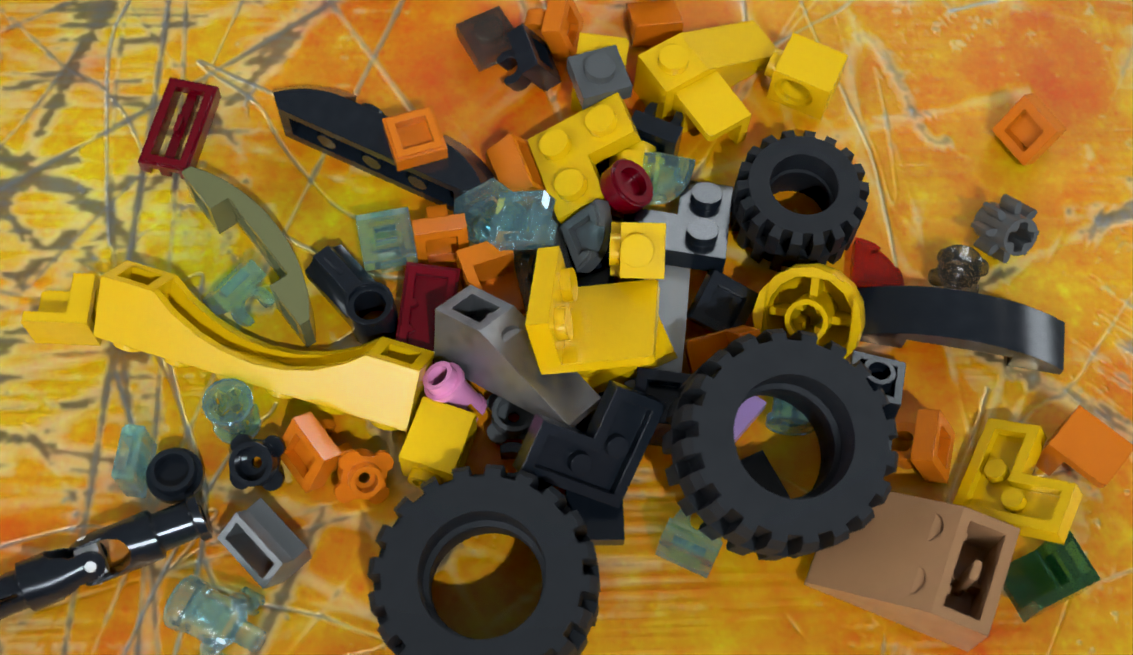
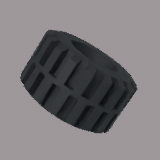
(808, 168)

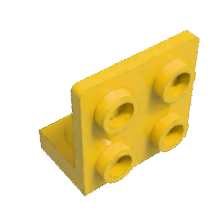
(589, 324)

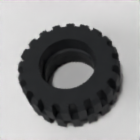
(840, 410)
(475, 507)

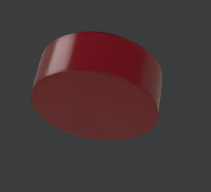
(626, 186)

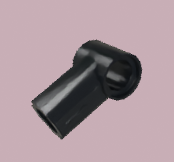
(353, 293)

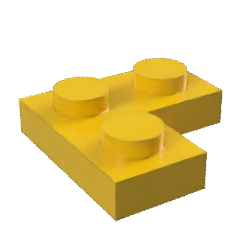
(574, 146)
(1003, 485)

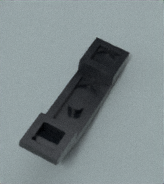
(964, 322)

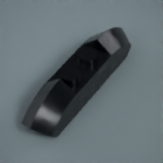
(355, 135)

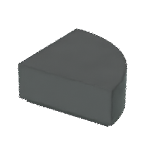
(588, 235)

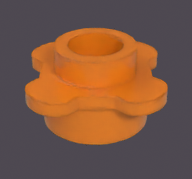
(355, 462)

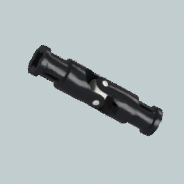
(59, 572)

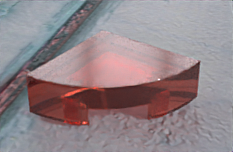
(872, 267)

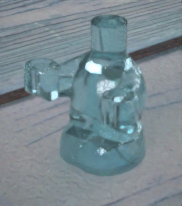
(214, 617)

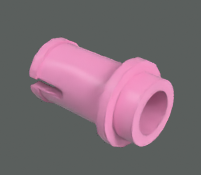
(447, 384)

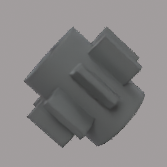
(1005, 228)

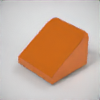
(653, 22)

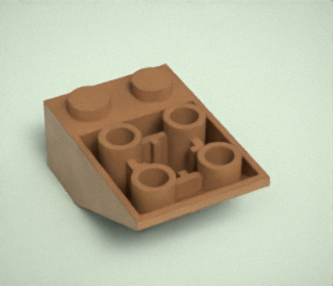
(922, 568)

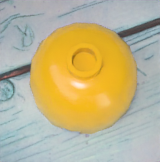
(813, 301)

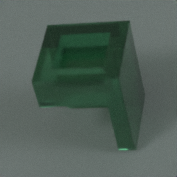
(1048, 577)

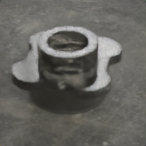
(958, 269)

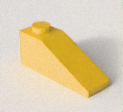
(731, 49)

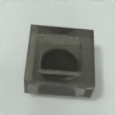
(485, 37)

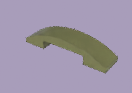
(227, 206)

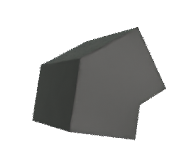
(264, 544)

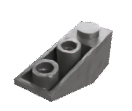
(496, 354)

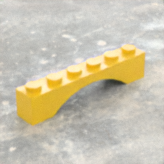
(160, 316)

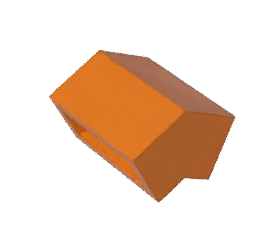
(514, 164)

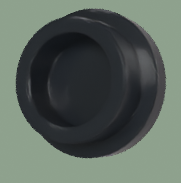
(174, 474)

